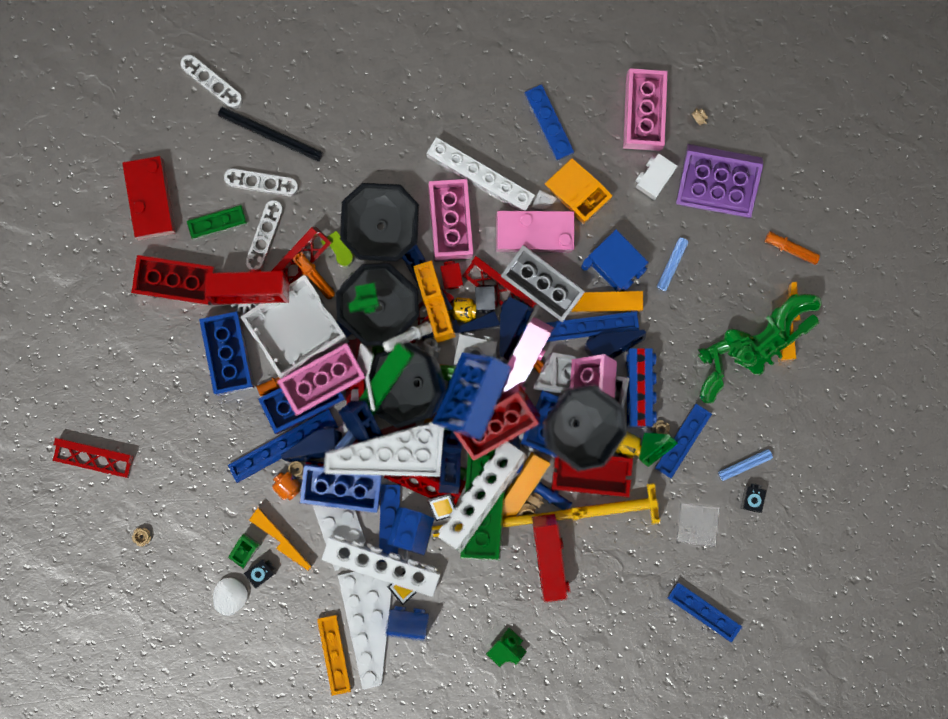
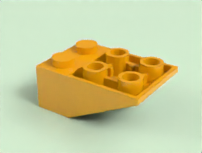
(578, 191)

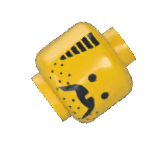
(463, 309)
(629, 446)

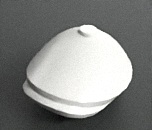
(229, 596)

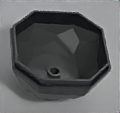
(374, 205)
(394, 293)
(406, 400)
(597, 431)

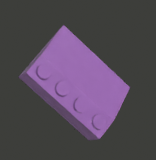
(719, 180)

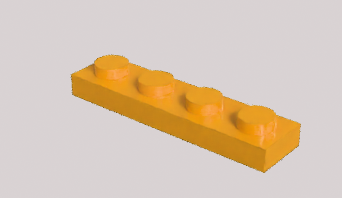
(334, 655)

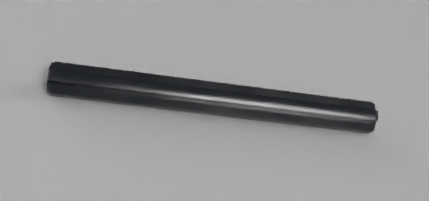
(270, 134)

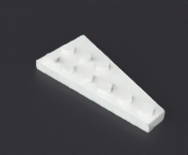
(401, 453)
(367, 615)

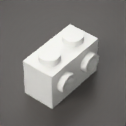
(656, 176)

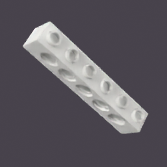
(480, 175)
(482, 507)
(370, 568)

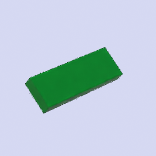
(216, 222)

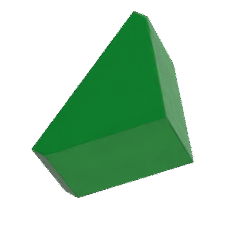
(655, 446)
(244, 550)

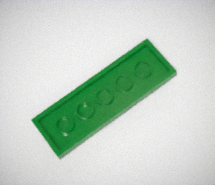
(486, 541)

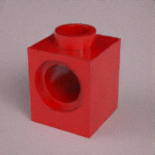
(451, 275)

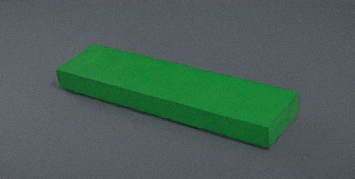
(387, 375)

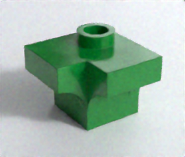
(365, 300)
(507, 649)

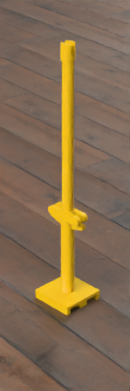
(587, 511)

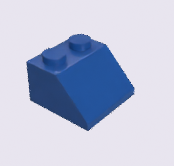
(411, 531)

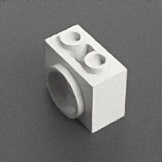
(468, 343)

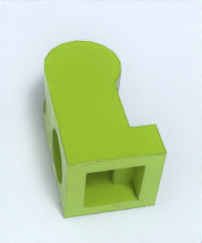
(343, 254)

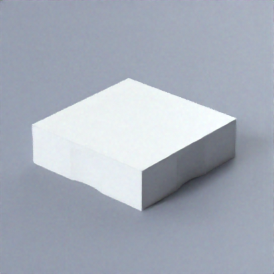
(296, 330)

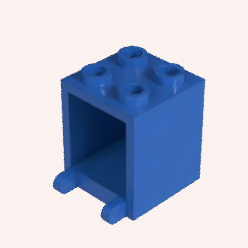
(616, 262)

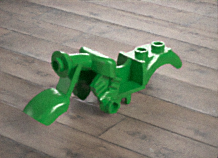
(756, 350)

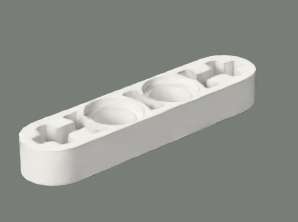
(212, 80)
(261, 180)
(261, 235)

